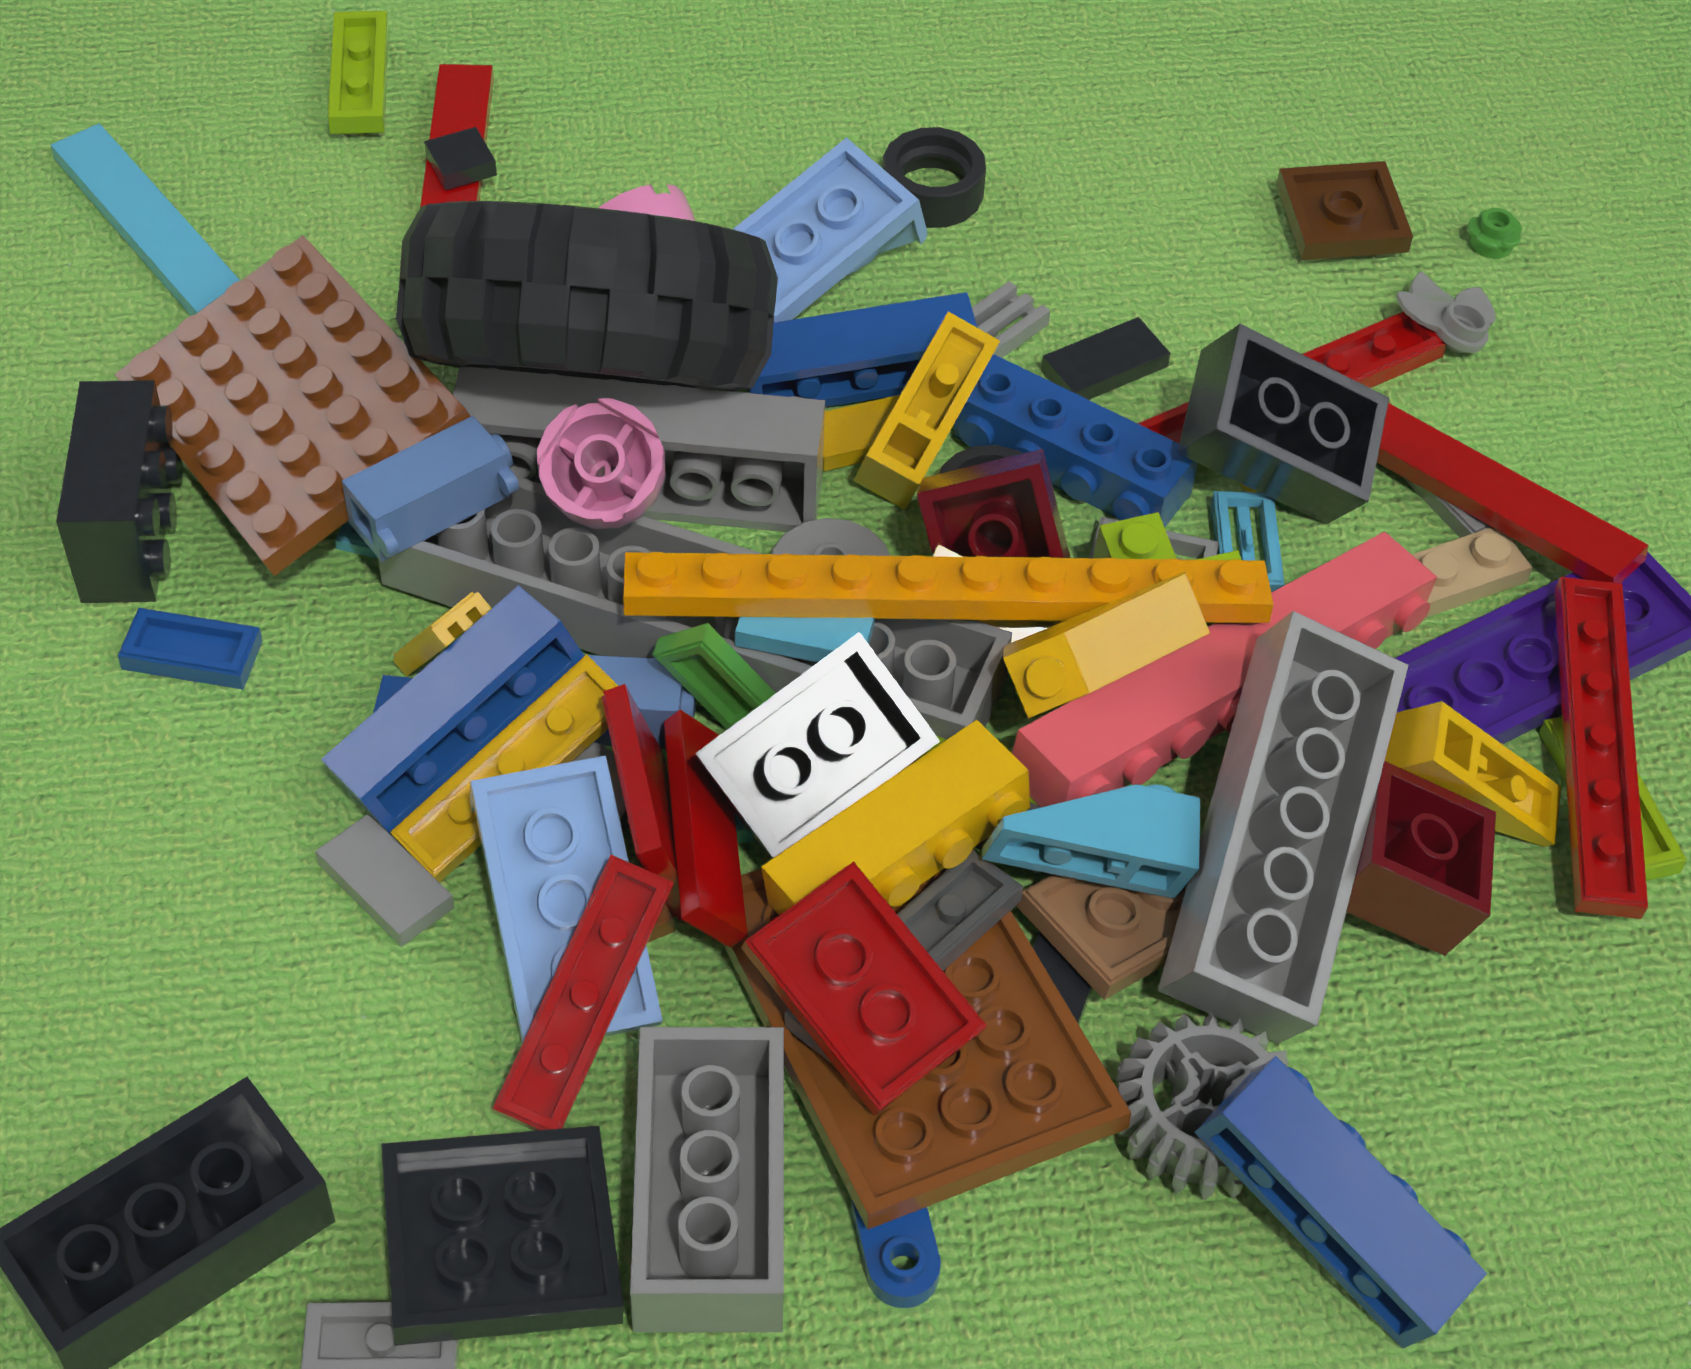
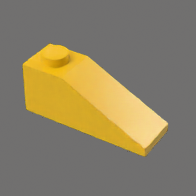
(926, 410)
(1103, 644)
(1466, 760)

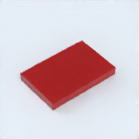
(644, 788)
(863, 987)

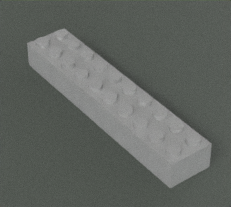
(577, 573)

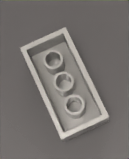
(709, 1181)

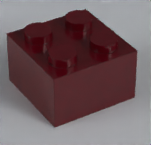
(995, 509)
(1424, 862)

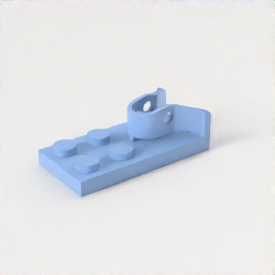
(832, 225)
(544, 853)

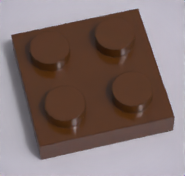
(1344, 210)

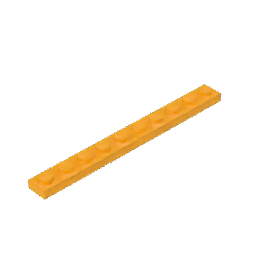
(926, 586)

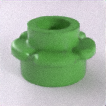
(1494, 233)

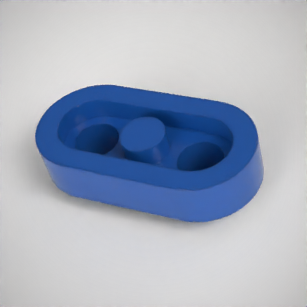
(904, 1236)

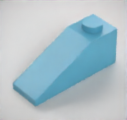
(1115, 838)

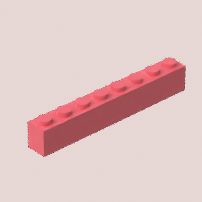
(1194, 692)

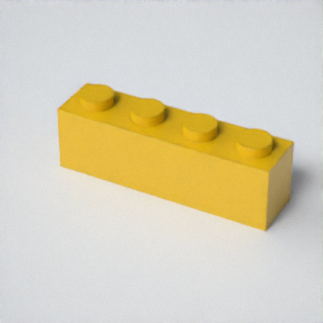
(909, 824)

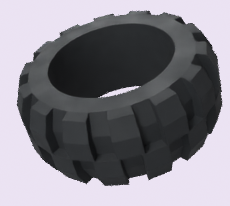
(586, 294)

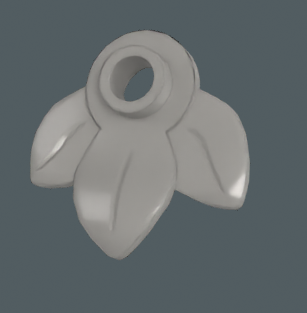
(1457, 321)

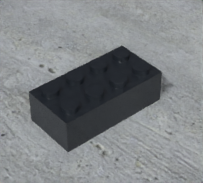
(162, 1230)

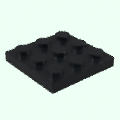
(499, 1235)

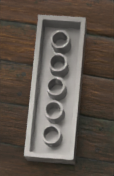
(726, 452)
(1285, 829)

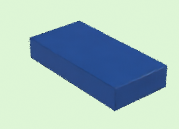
(190, 648)

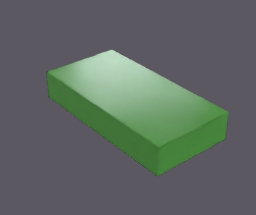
(713, 673)

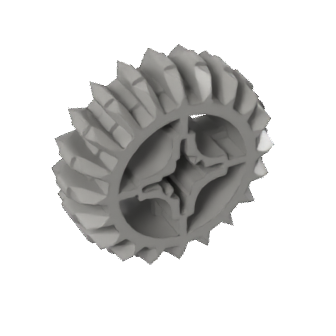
(1203, 1069)

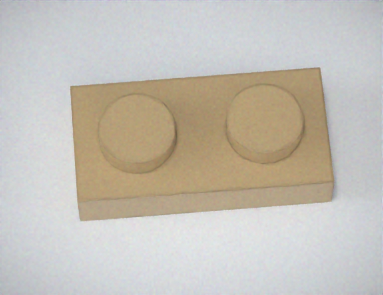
(1473, 568)

